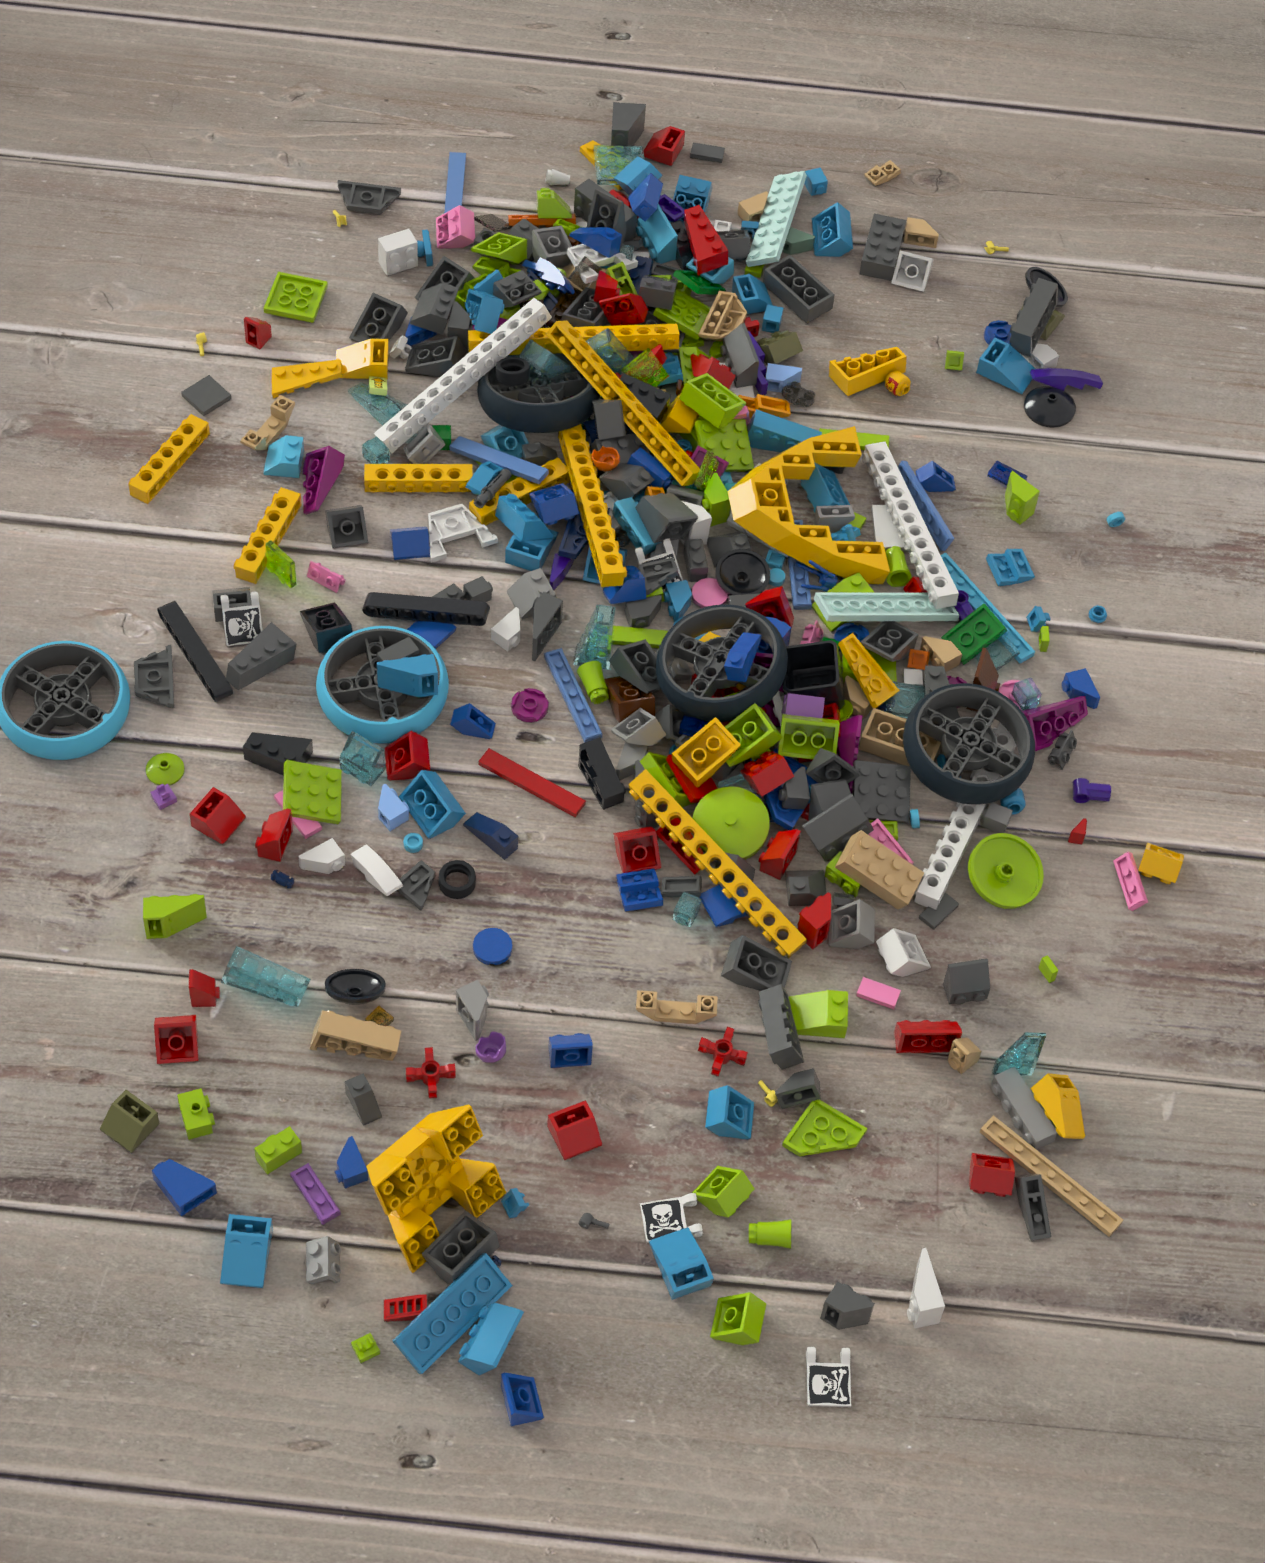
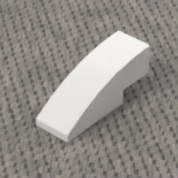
(376, 870)

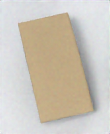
(883, 174)

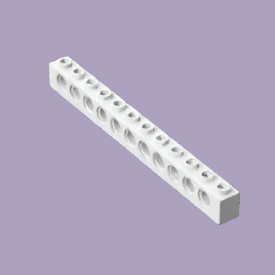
(463, 375)
(910, 525)
(931, 896)

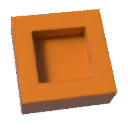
(918, 659)

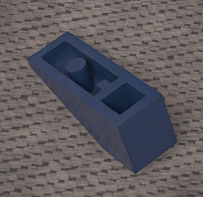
(493, 834)

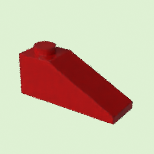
(676, 847)

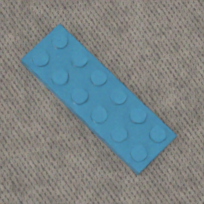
(451, 1313)

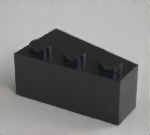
(652, 398)

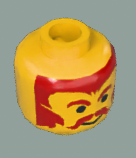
(897, 383)

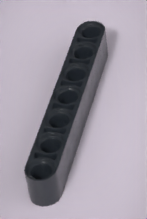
(426, 609)
(195, 651)

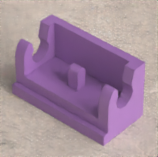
(803, 705)

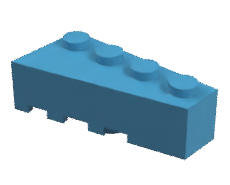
(484, 310)
(776, 433)

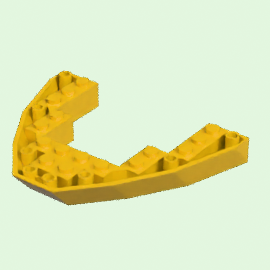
(764, 509)

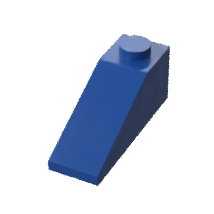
(601, 239)
(741, 657)

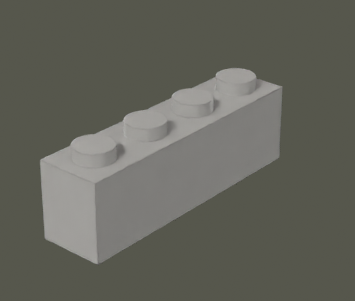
(1023, 1108)

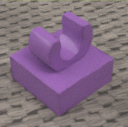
(163, 796)

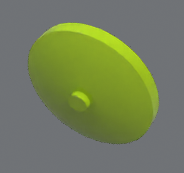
(734, 820)
(1005, 871)

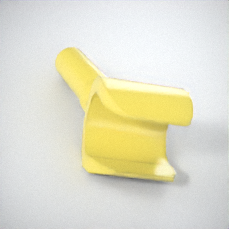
(341, 219)
(991, 248)
(200, 339)
(771, 1098)

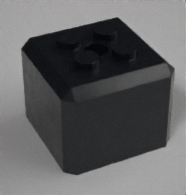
(815, 671)

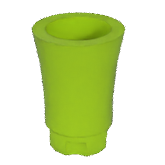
(899, 571)
(593, 681)
(771, 1233)

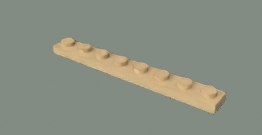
(1051, 1175)

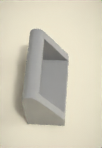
(426, 448)

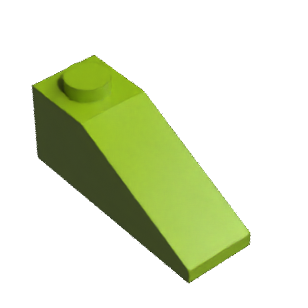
(620, 274)

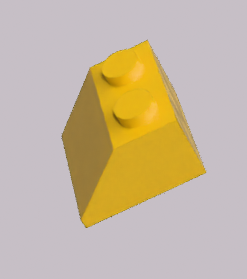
(1161, 863)

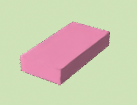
(878, 993)

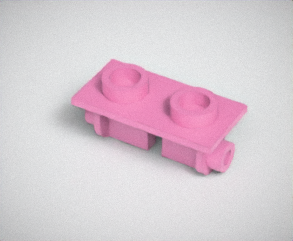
(325, 577)
(812, 633)

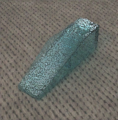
(379, 406)
(1021, 1054)

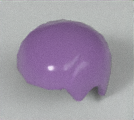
(491, 1048)

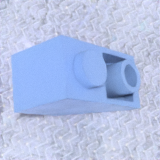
(781, 376)
(391, 809)

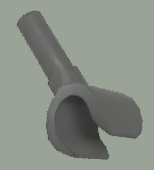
(588, 1219)

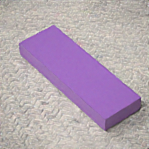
(315, 1193)

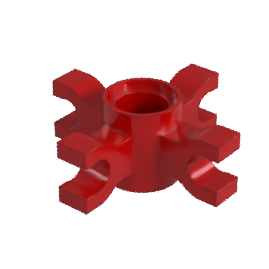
(725, 1044)
(431, 1080)

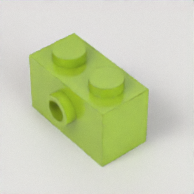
(195, 1113)
(278, 1150)

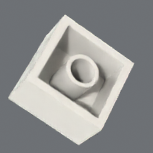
(398, 252)

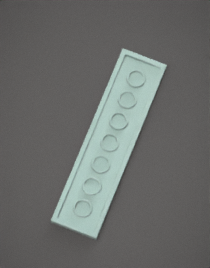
(776, 219)
(881, 607)

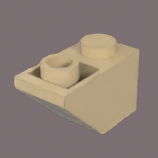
(753, 207)
(941, 652)
(963, 1054)

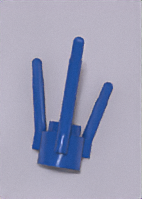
(827, 579)

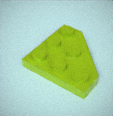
(822, 1131)

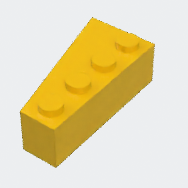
(867, 370)

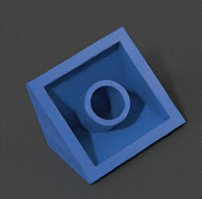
(410, 543)
(521, 1399)

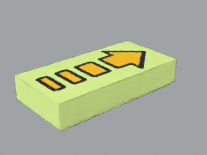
(377, 385)

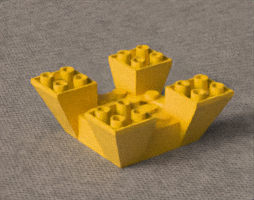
(426, 1171)

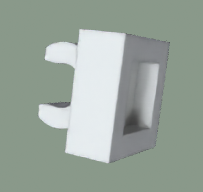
(400, 347)

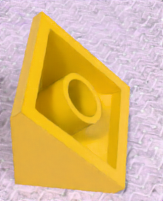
(679, 417)

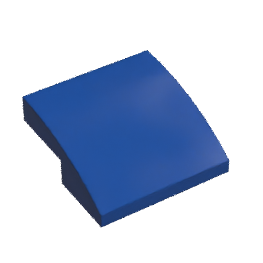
(433, 632)
(639, 889)
(720, 908)

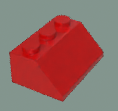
(926, 1036)

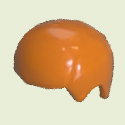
(606, 458)

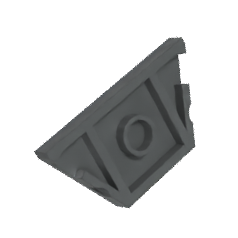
(367, 197)
(155, 677)

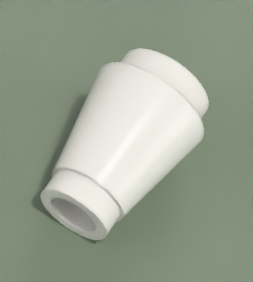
(555, 177)

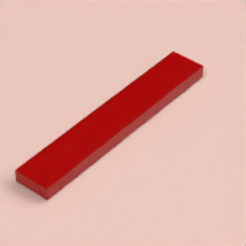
(532, 782)

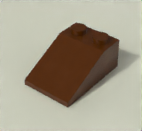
(986, 673)
(627, 698)

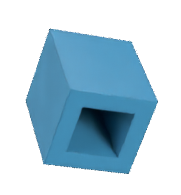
(816, 181)
(772, 318)

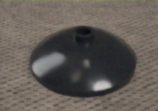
(1034, 273)
(1049, 406)
(742, 565)
(355, 986)

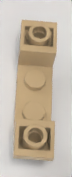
(280, 414)
(674, 1010)

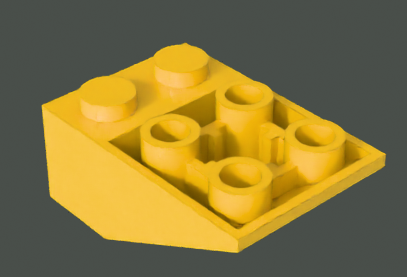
(365, 359)
(1061, 1104)

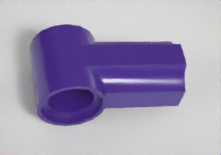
(963, 606)
(1085, 791)

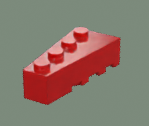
(705, 243)

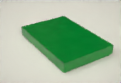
(698, 283)
(975, 632)

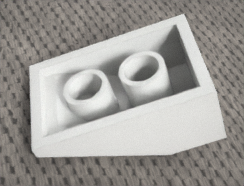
(926, 1299)

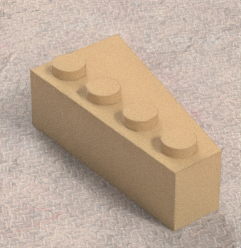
(355, 1036)

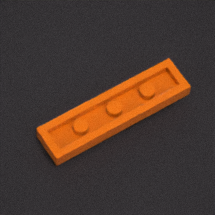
(548, 222)

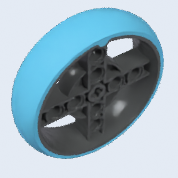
(366, 689)
(63, 700)

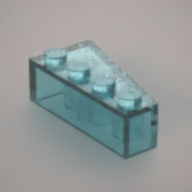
(597, 639)

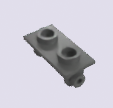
(1061, 756)

